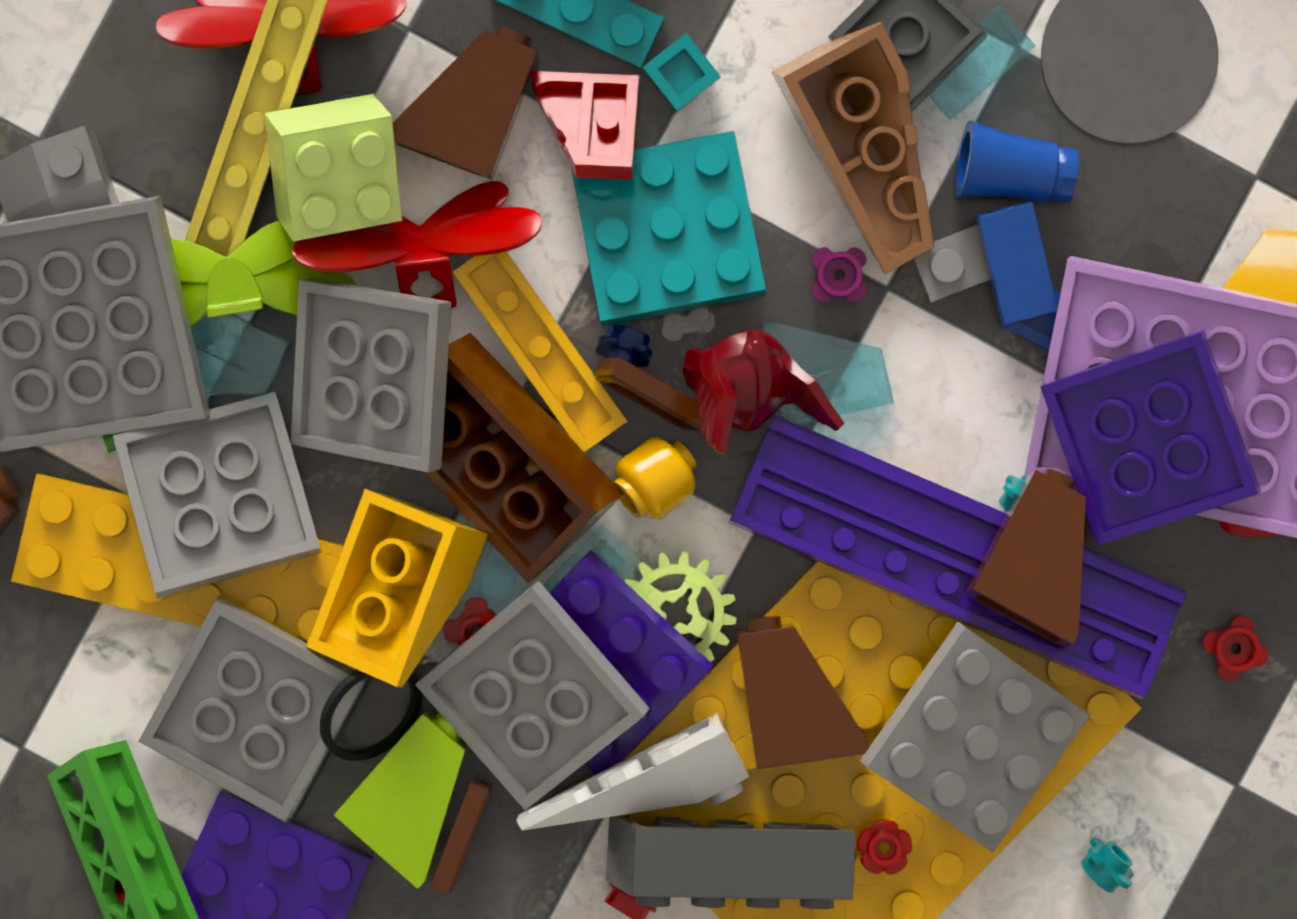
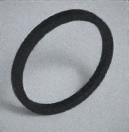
(382, 746)

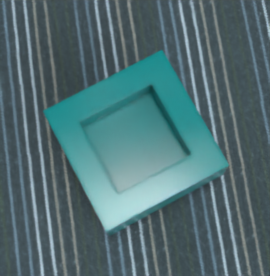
(681, 72)

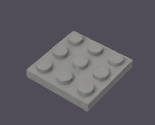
(370, 374)
(217, 495)
(532, 696)
(249, 708)
(974, 737)

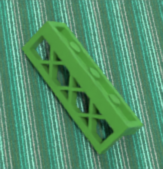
(132, 835)

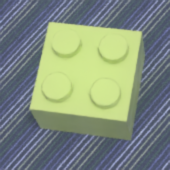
(333, 167)

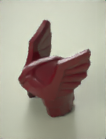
(747, 382)

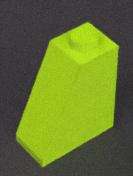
(408, 796)

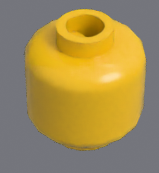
(655, 477)

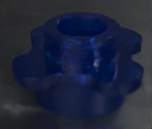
(625, 343)

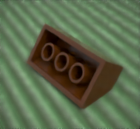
(514, 465)

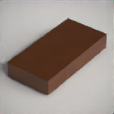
(649, 392)
(461, 836)

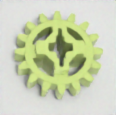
(695, 579)

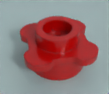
(475, 614)
(1250, 652)

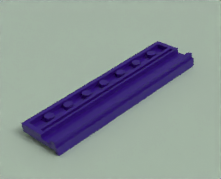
(929, 545)

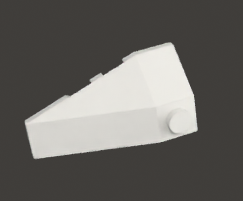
(671, 773)

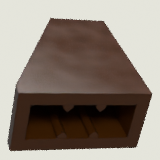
(471, 105)
(1037, 559)
(790, 699)

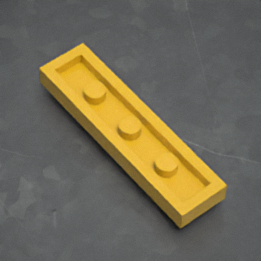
(540, 348)

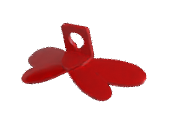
(236, 21)
(461, 227)

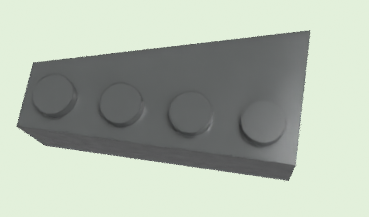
(731, 862)

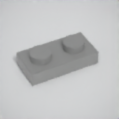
(952, 265)

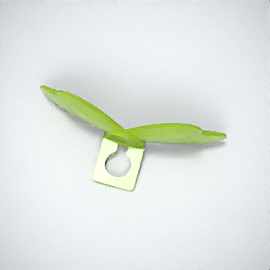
(251, 276)

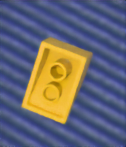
(394, 586)

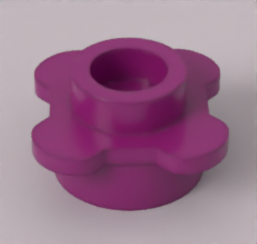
(850, 263)

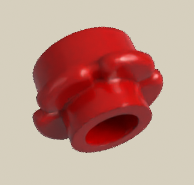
(884, 832)
(627, 904)

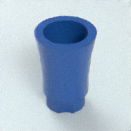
(1013, 166)

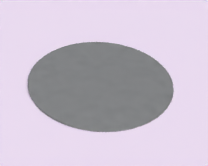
(1129, 65)

